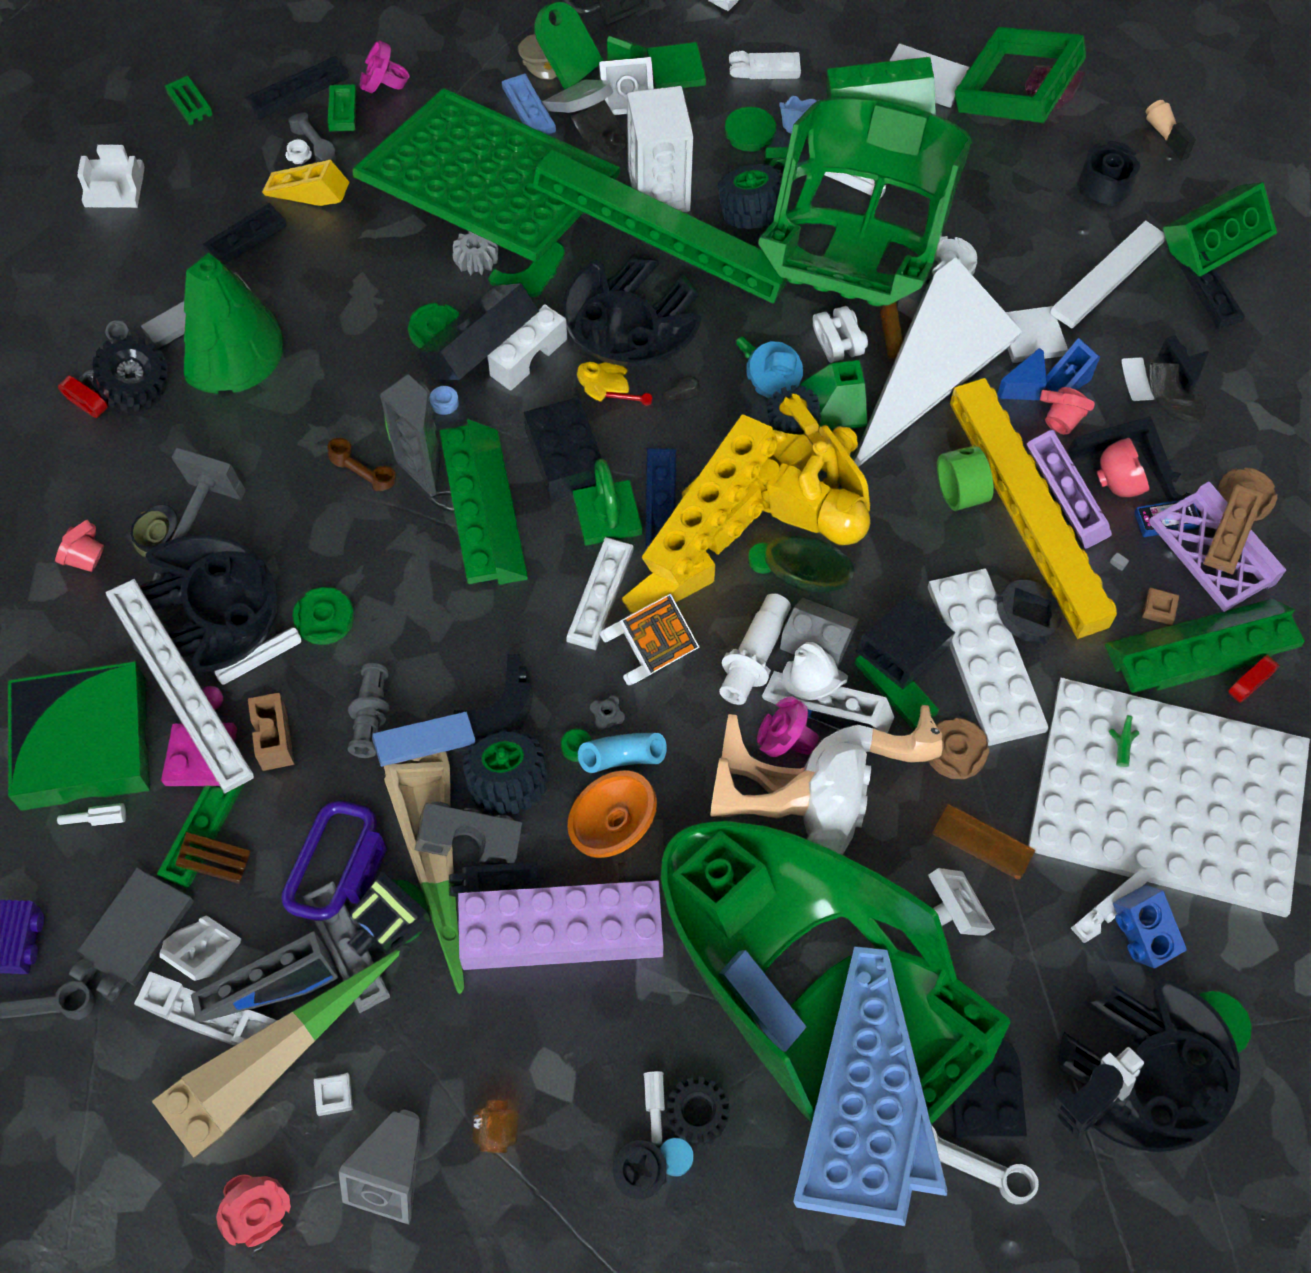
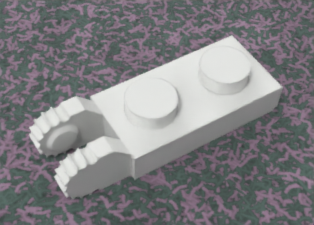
(765, 65)

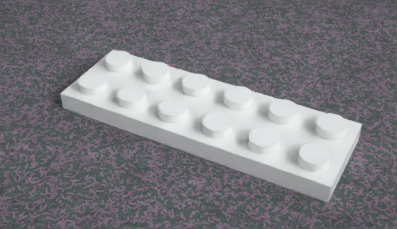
(987, 658)

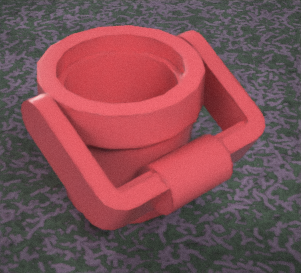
(1066, 410)
(80, 547)

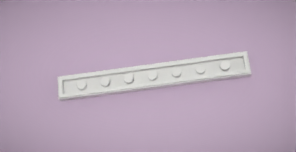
(180, 686)

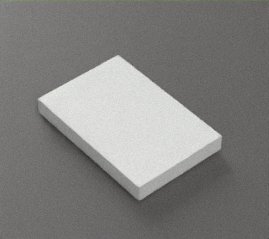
(946, 73)

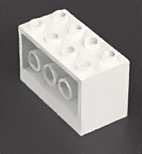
(660, 145)

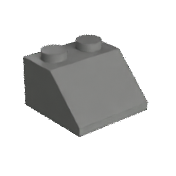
(819, 625)

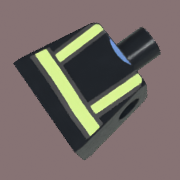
(386, 918)

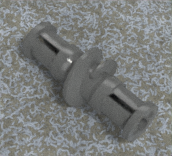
(368, 710)

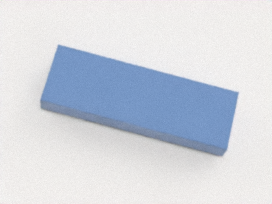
(528, 104)
(423, 739)
(762, 1000)

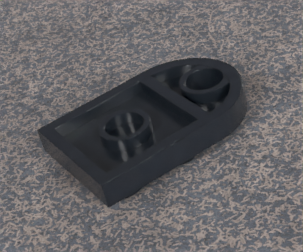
(993, 1102)

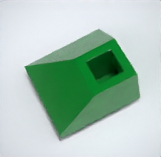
(840, 394)

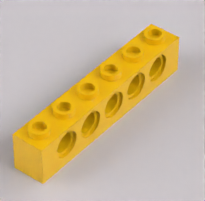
(696, 506)

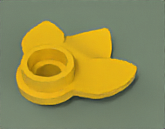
(602, 378)

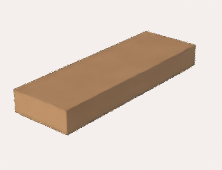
(1234, 528)

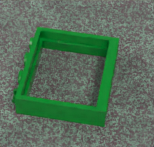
(1065, 47)

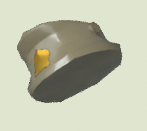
(535, 58)

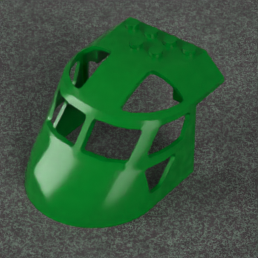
(875, 143)

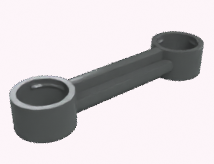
(48, 1003)

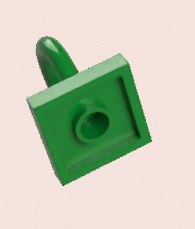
(606, 508)

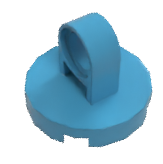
(774, 367)

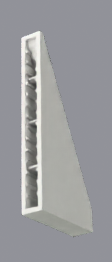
(947, 342)

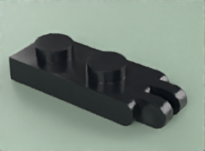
(494, 878)

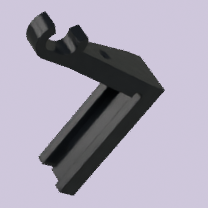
(1140, 431)

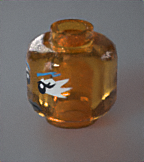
(495, 1127)

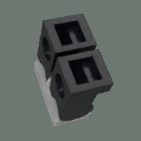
(1108, 1081)

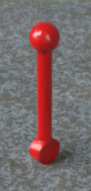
(646, 398)

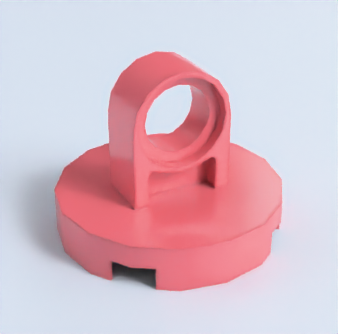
(252, 1209)

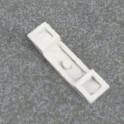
(174, 1003)

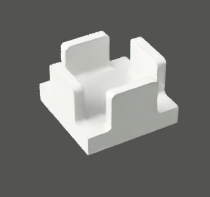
(112, 179)

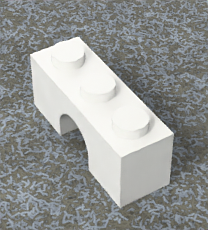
(512, 359)

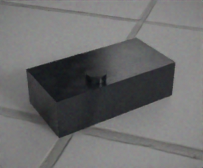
(477, 332)

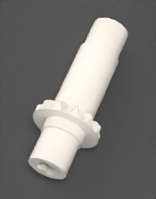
(747, 665)

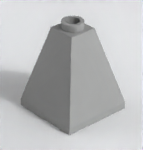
(384, 1168)

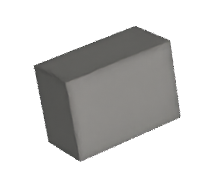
(1119, 561)

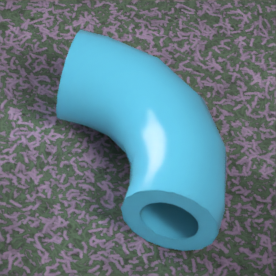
(622, 751)

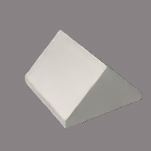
(625, 77)

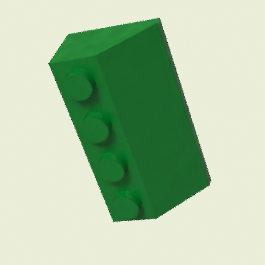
(898, 81)
(1221, 228)

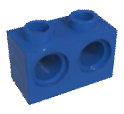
(1155, 922)

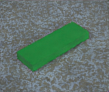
(905, 701)

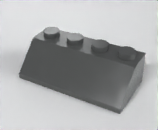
(413, 431)

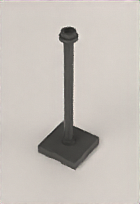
(205, 475)

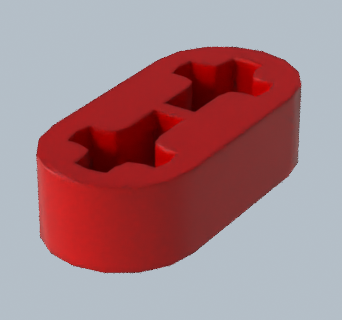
(82, 396)
(1253, 679)

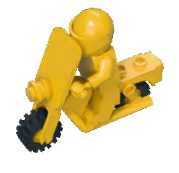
(790, 480)

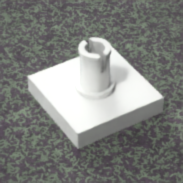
(959, 903)

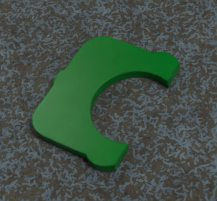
(536, 276)

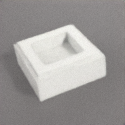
(333, 1094)

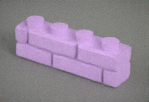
(1069, 489)

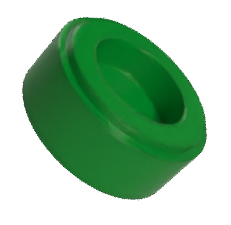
(757, 558)
(572, 741)

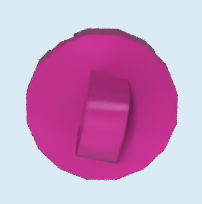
(382, 70)
(787, 730)

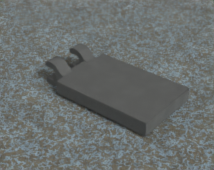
(130, 933)

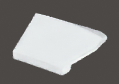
(200, 948)

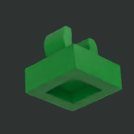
(775, 156)

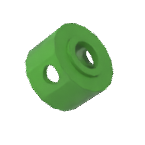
(965, 477)

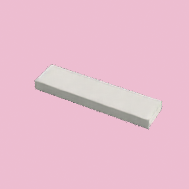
(600, 593)

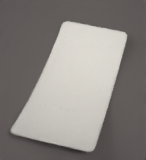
(1136, 379)

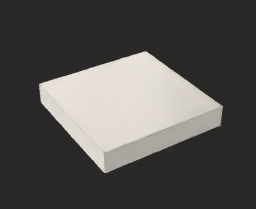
(1039, 331)

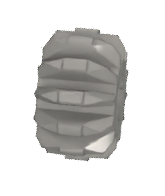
(474, 253)

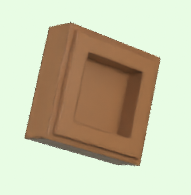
(1160, 606)

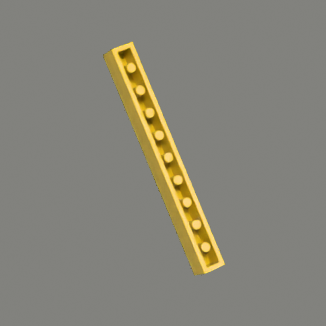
(1034, 510)

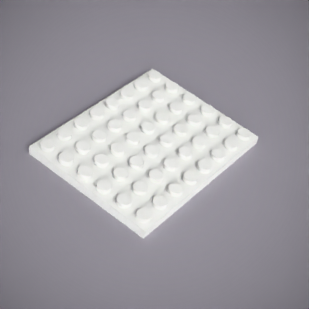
(1197, 809)

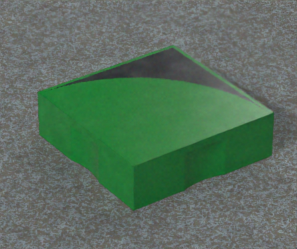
(77, 736)

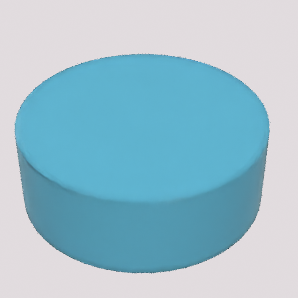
(677, 1156)

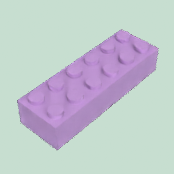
(560, 925)

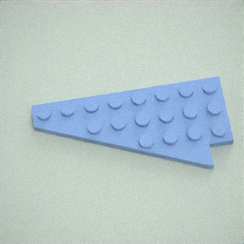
(871, 1117)

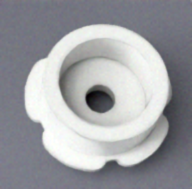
(298, 152)

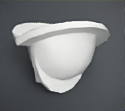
(812, 673)

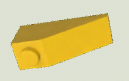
(310, 184)
(657, 587)

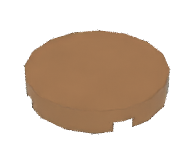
(1252, 479)
(963, 749)

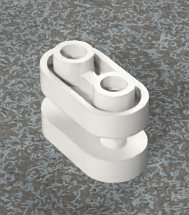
(839, 334)

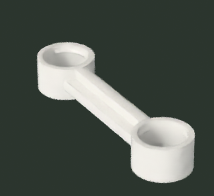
(985, 1169)

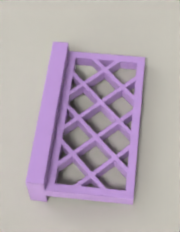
(1253, 559)

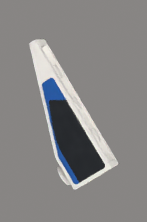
(841, 708)

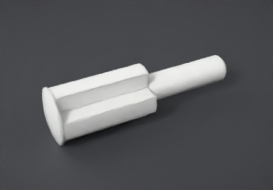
(96, 815)
(655, 1103)

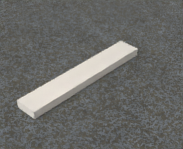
(1108, 274)

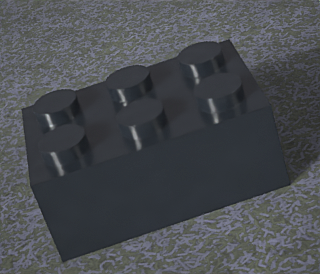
(562, 446)

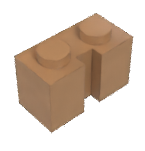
(272, 732)

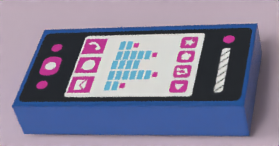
(1144, 514)

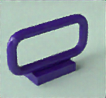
(358, 873)

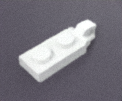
(1090, 924)

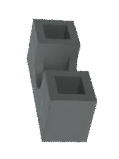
(496, 835)

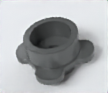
(607, 720)

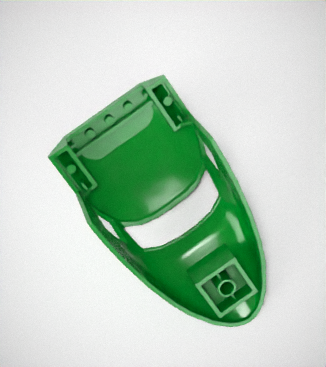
(764, 890)

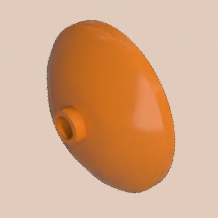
(612, 814)

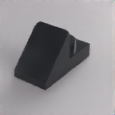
(1190, 366)

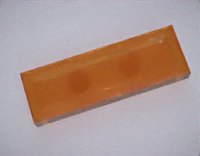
(983, 842)

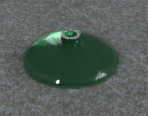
(809, 564)

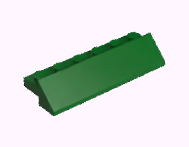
(483, 504)
(1205, 645)

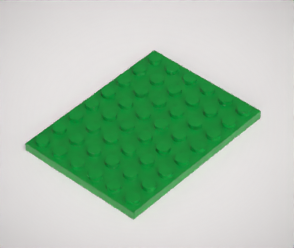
(476, 173)

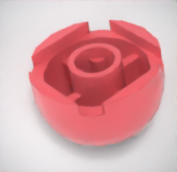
(1122, 470)

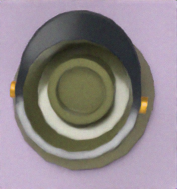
(153, 528)

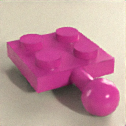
(183, 760)

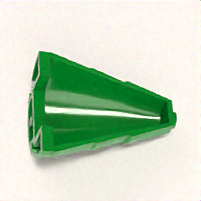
(228, 331)

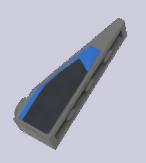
(274, 978)

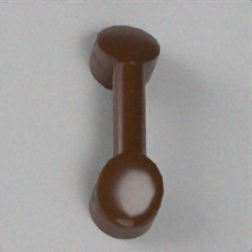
(340, 455)

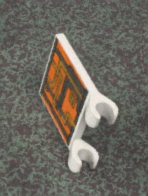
(656, 636)

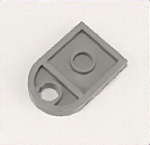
(579, 96)

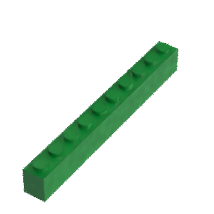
(658, 224)

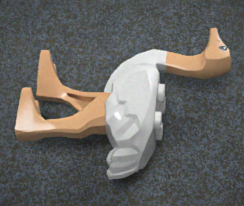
(829, 787)

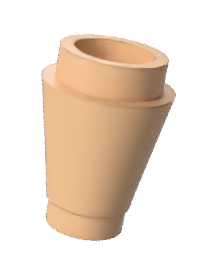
(1161, 117)

